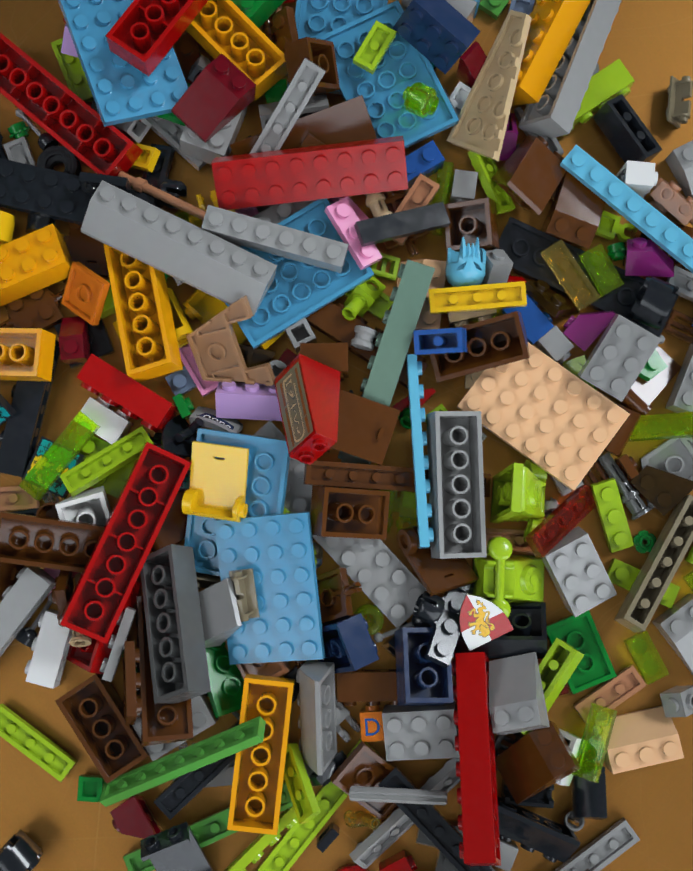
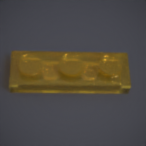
(570, 275)

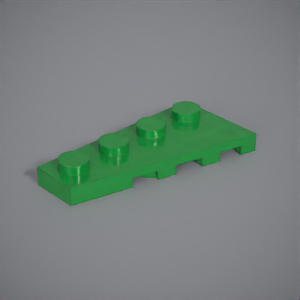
(225, 682)

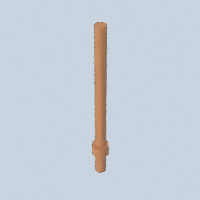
(141, 185)

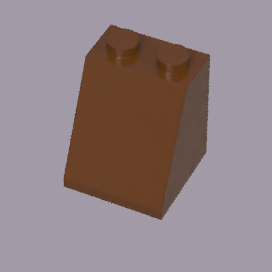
(531, 174)

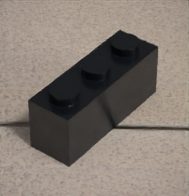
(626, 131)

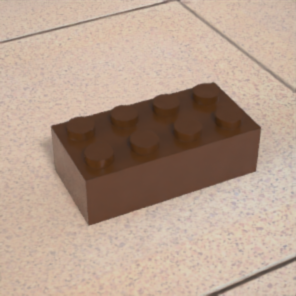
(99, 723)

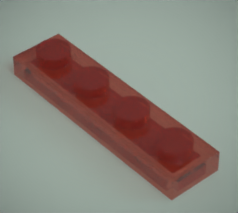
(561, 521)

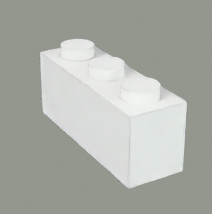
(49, 652)

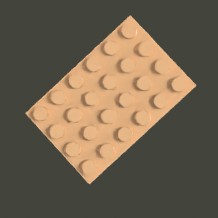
(546, 414)

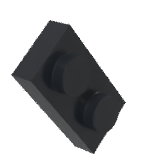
(91, 181)

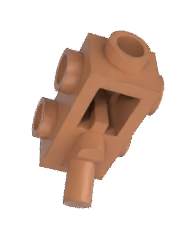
(668, 198)

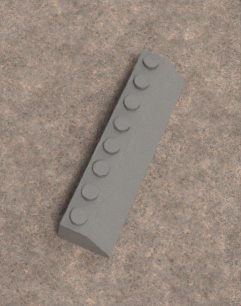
(565, 91)
(176, 247)

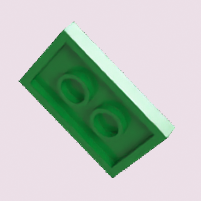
(583, 635)

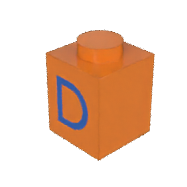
(371, 724)

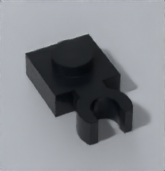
(322, 780)

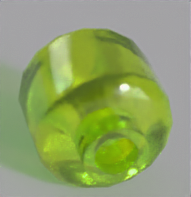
(420, 99)
(378, 618)

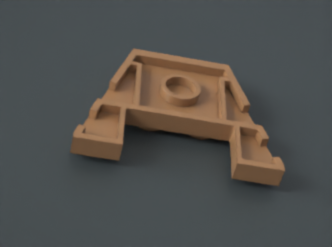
(218, 350)

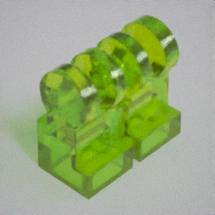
(405, 505)

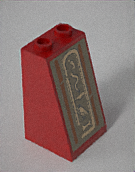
(308, 407)

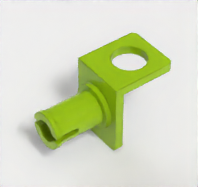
(361, 299)

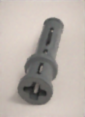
(628, 494)

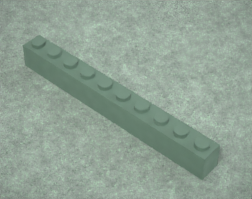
(395, 339)

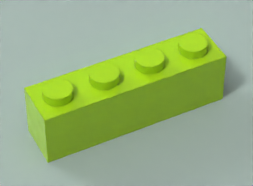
(603, 87)
(557, 669)

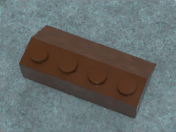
(488, 346)

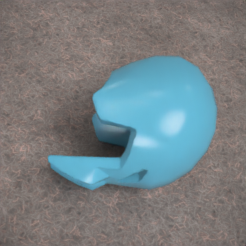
(467, 265)

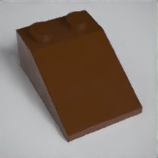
(574, 213)
(349, 512)
(536, 762)

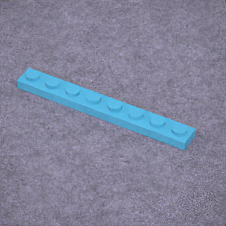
(630, 205)
(420, 461)

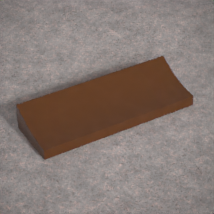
(333, 125)
(47, 541)
(158, 721)

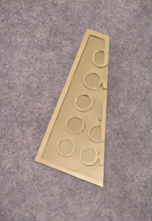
(490, 100)

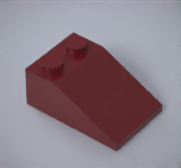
(215, 98)

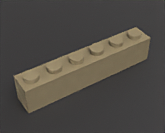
(658, 568)

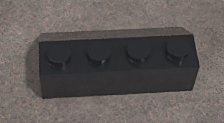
(527, 637)
(536, 832)

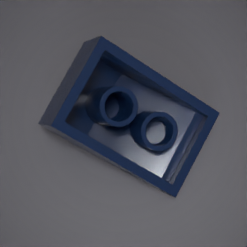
(349, 644)

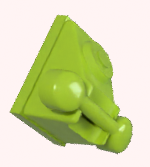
(519, 495)
(508, 576)

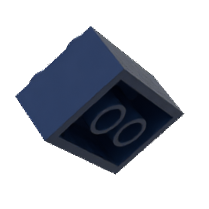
(436, 31)
(417, 677)

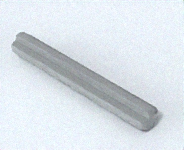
(398, 795)

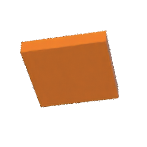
(85, 293)

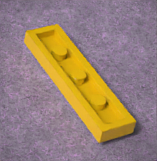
(477, 297)

